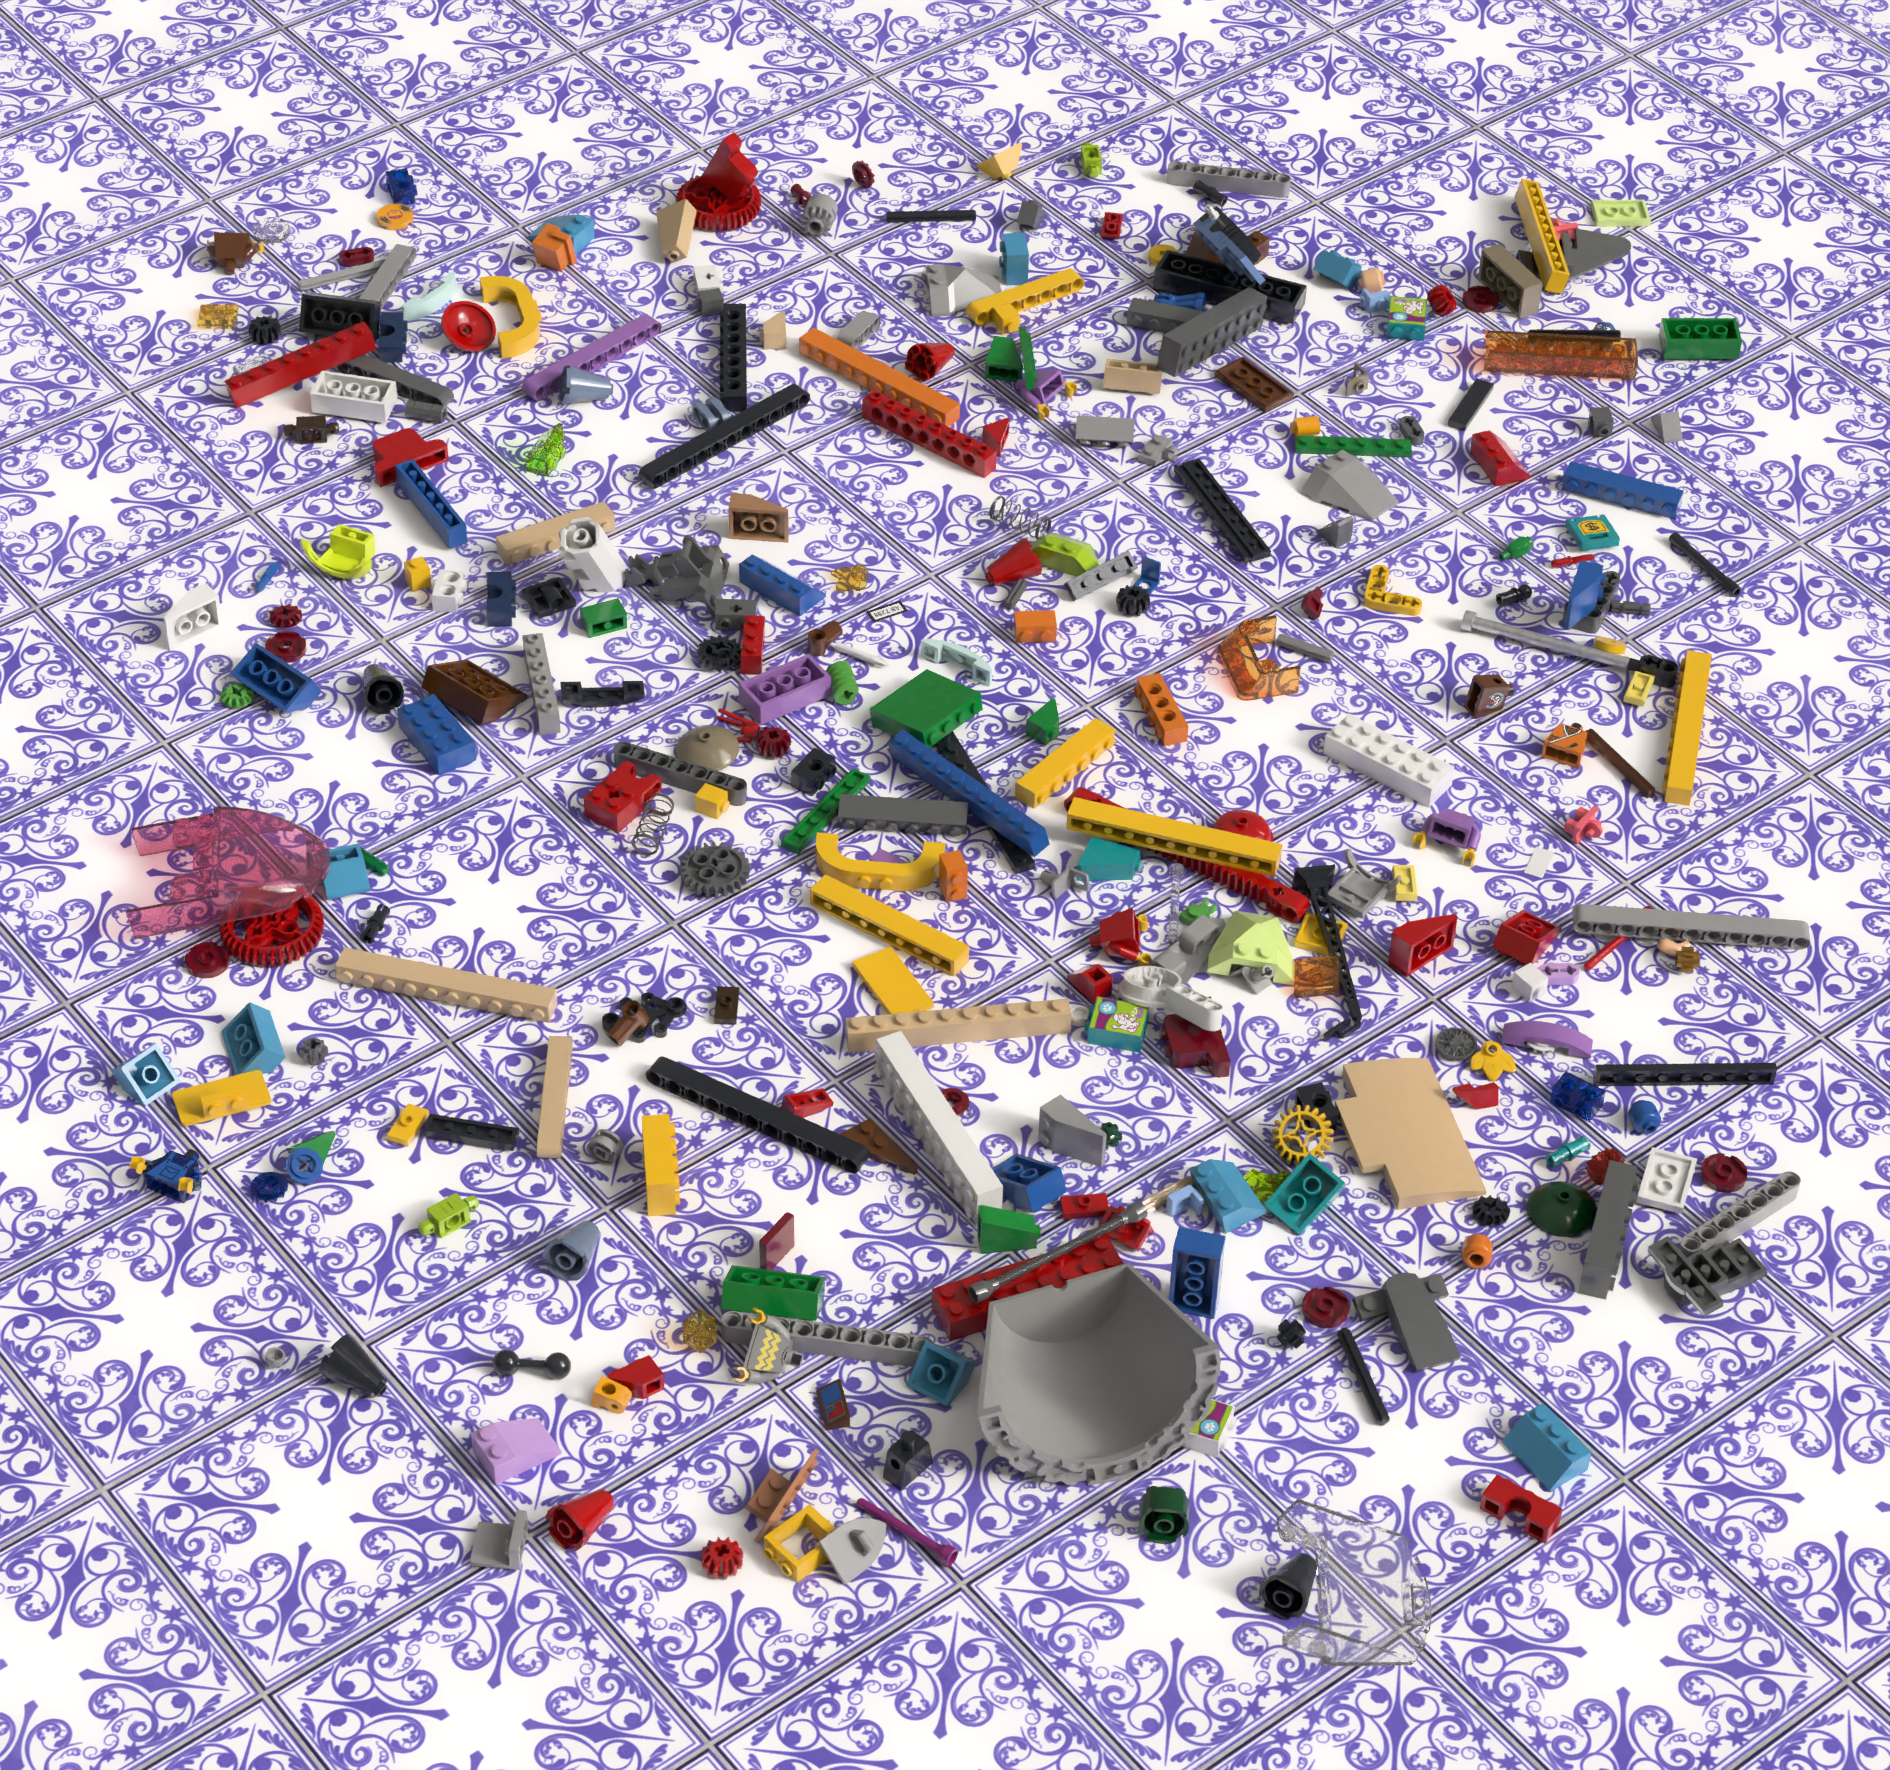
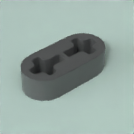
(1411, 430)

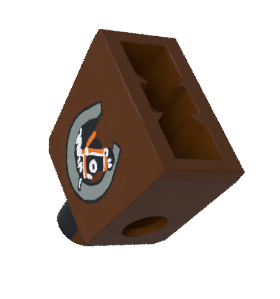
(1487, 695)

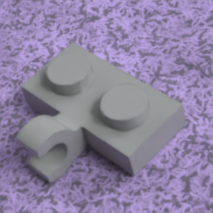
(1156, 449)

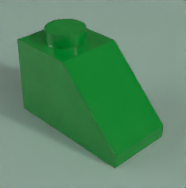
(1044, 723)

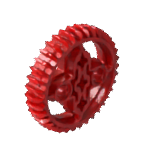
(716, 210)
(276, 929)

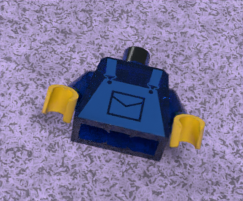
(171, 1174)

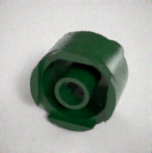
(1164, 1514)

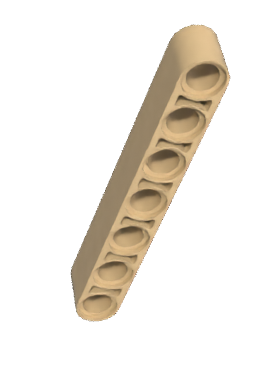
(554, 1097)

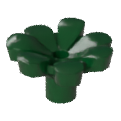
(1112, 1134)

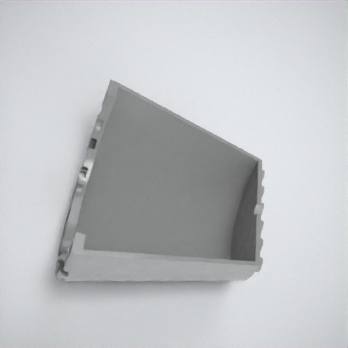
(1093, 1377)

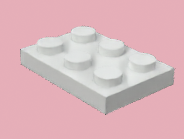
(1666, 1180)

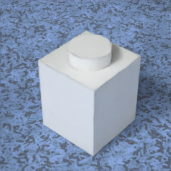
(1530, 982)

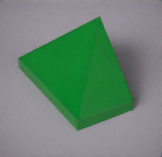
(320, 1144)

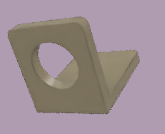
(1358, 382)

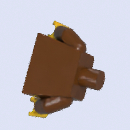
(233, 250)

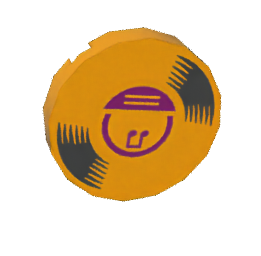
(394, 216)

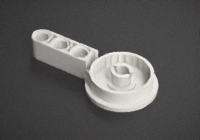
(1163, 989)

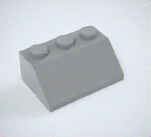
(1105, 430)

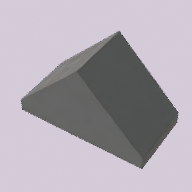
(1337, 532)

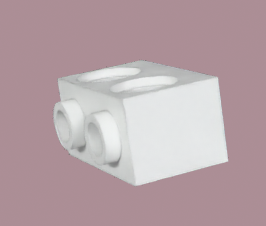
(448, 591)

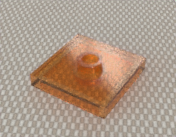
(1317, 976)

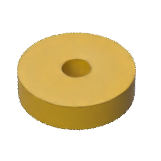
(1158, 251)
(1610, 645)

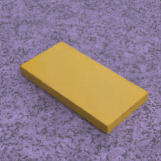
(892, 982)

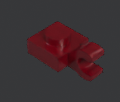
(1311, 603)

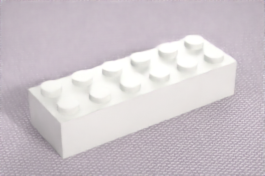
(1388, 760)

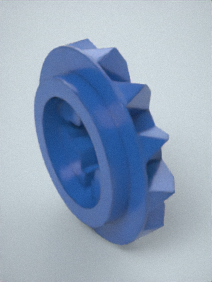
(304, 1155)

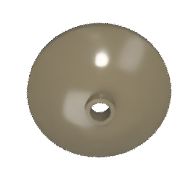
(708, 746)

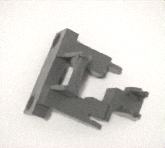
(701, 585)

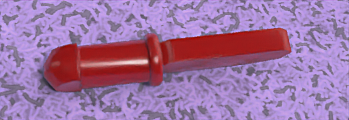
(1555, 563)

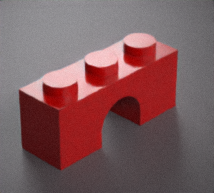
(752, 644)
(1505, 1496)

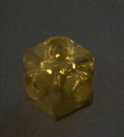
(700, 1331)

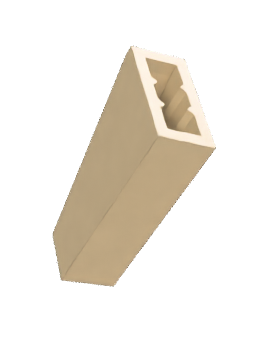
(676, 229)

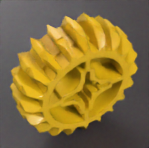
(1292, 1137)

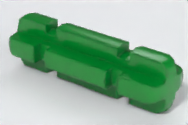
(374, 863)

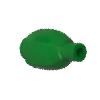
(1517, 548)

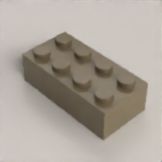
(1511, 280)

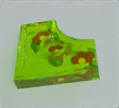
(1265, 1184)

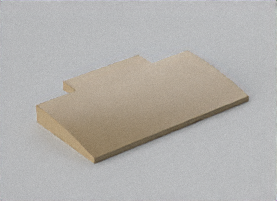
(1407, 1131)

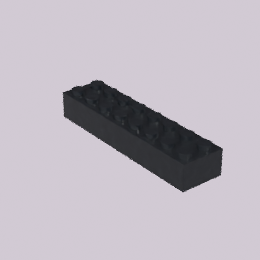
(1190, 274)

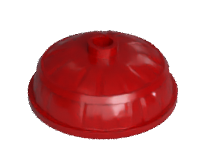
(1244, 823)

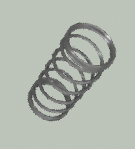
(1001, 511)
(637, 835)

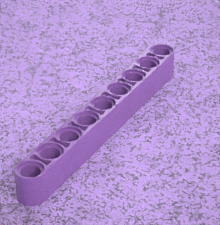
(593, 355)

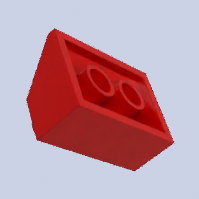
(1497, 459)

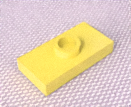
(1639, 688)
(1406, 888)

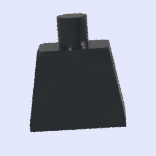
(907, 1459)

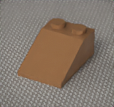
(757, 519)

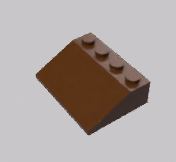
(472, 690)

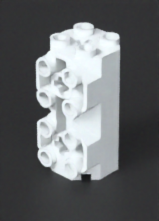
(591, 556)

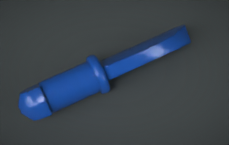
(266, 577)

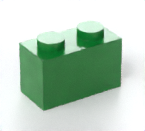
(603, 618)

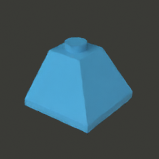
(146, 1075)
(940, 1373)

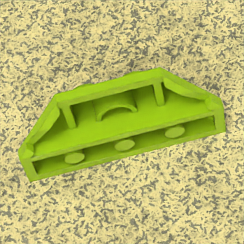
(1065, 554)

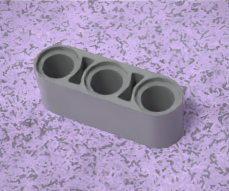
(859, 329)

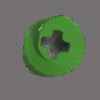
(842, 682)

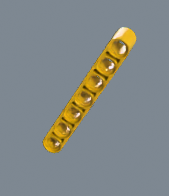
(1027, 295)

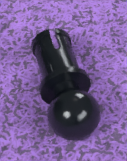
(1514, 595)

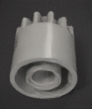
(819, 214)

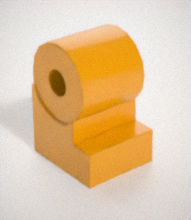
(611, 1396)

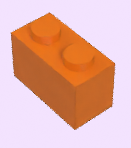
(1035, 626)
(953, 876)

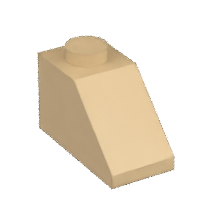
(774, 332)

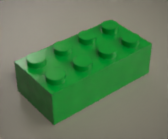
(1700, 338)
(773, 1292)

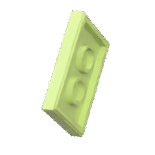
(1620, 213)

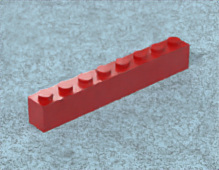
(300, 364)

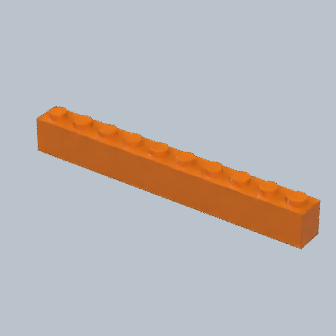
(877, 376)

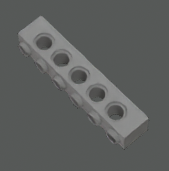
(541, 684)

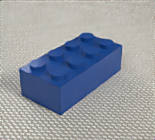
(436, 734)
(1197, 1272)

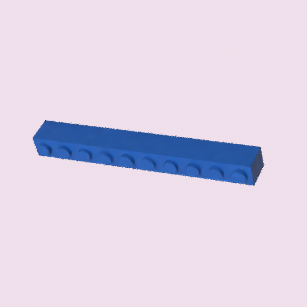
(963, 788)

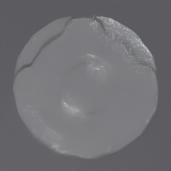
(271, 230)

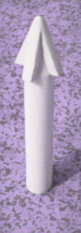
(877, 660)

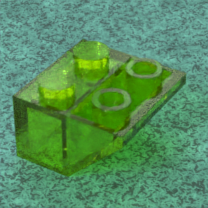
(547, 451)

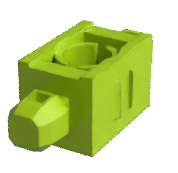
(1091, 160)
(448, 1215)

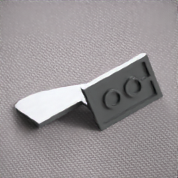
(1591, 251)

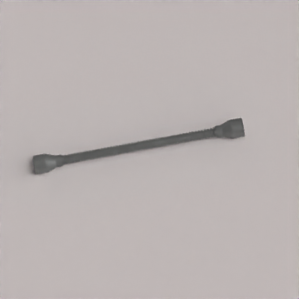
(983, 1289)

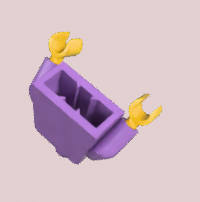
(1048, 384)
(1451, 828)

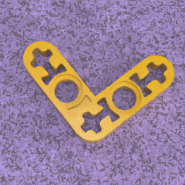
(1375, 596)

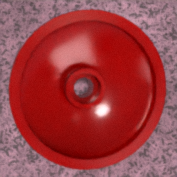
(471, 319)

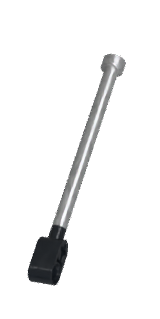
(1663, 669)

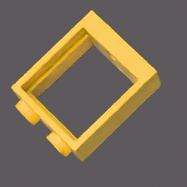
(790, 1566)

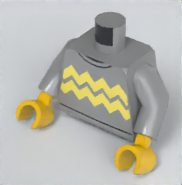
(768, 1351)

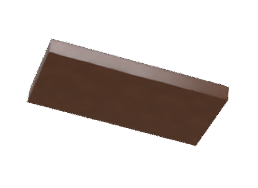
(1254, 384)

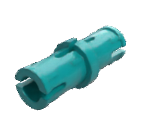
(1568, 1151)

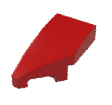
(1479, 1097)

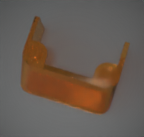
(1247, 674)

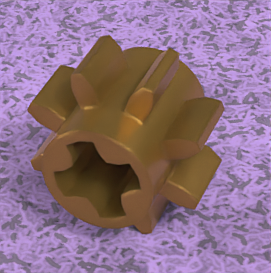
(1687, 959)

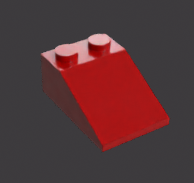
(1525, 937)
(1421, 942)

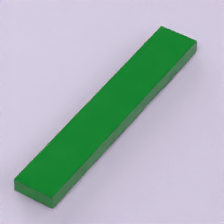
(824, 812)

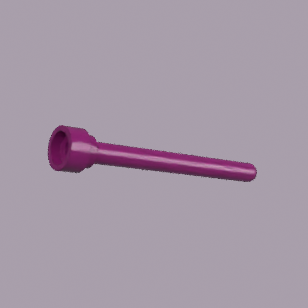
(946, 1553)

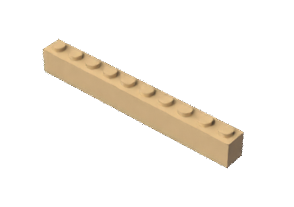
(446, 985)
(962, 1024)

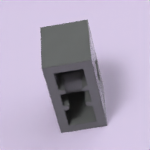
(731, 613)

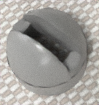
(279, 1357)

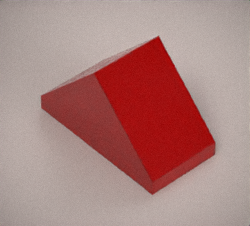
(996, 434)

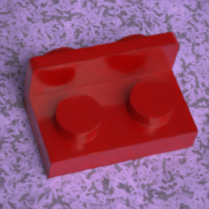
(1130, 1234)

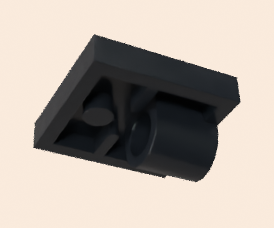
(549, 597)

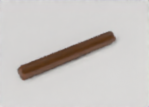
(1620, 763)

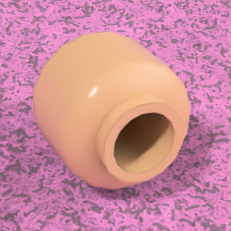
(1372, 280)

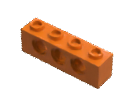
(1161, 709)

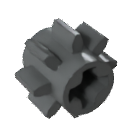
(313, 1051)

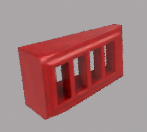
(799, 1102)

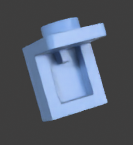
(1375, 301)
(1183, 1199)

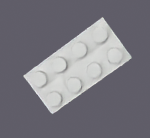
(353, 396)

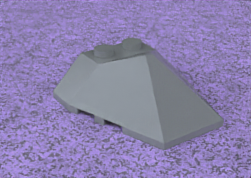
(956, 287)

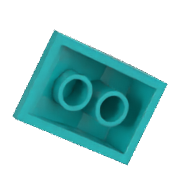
(1305, 1194)

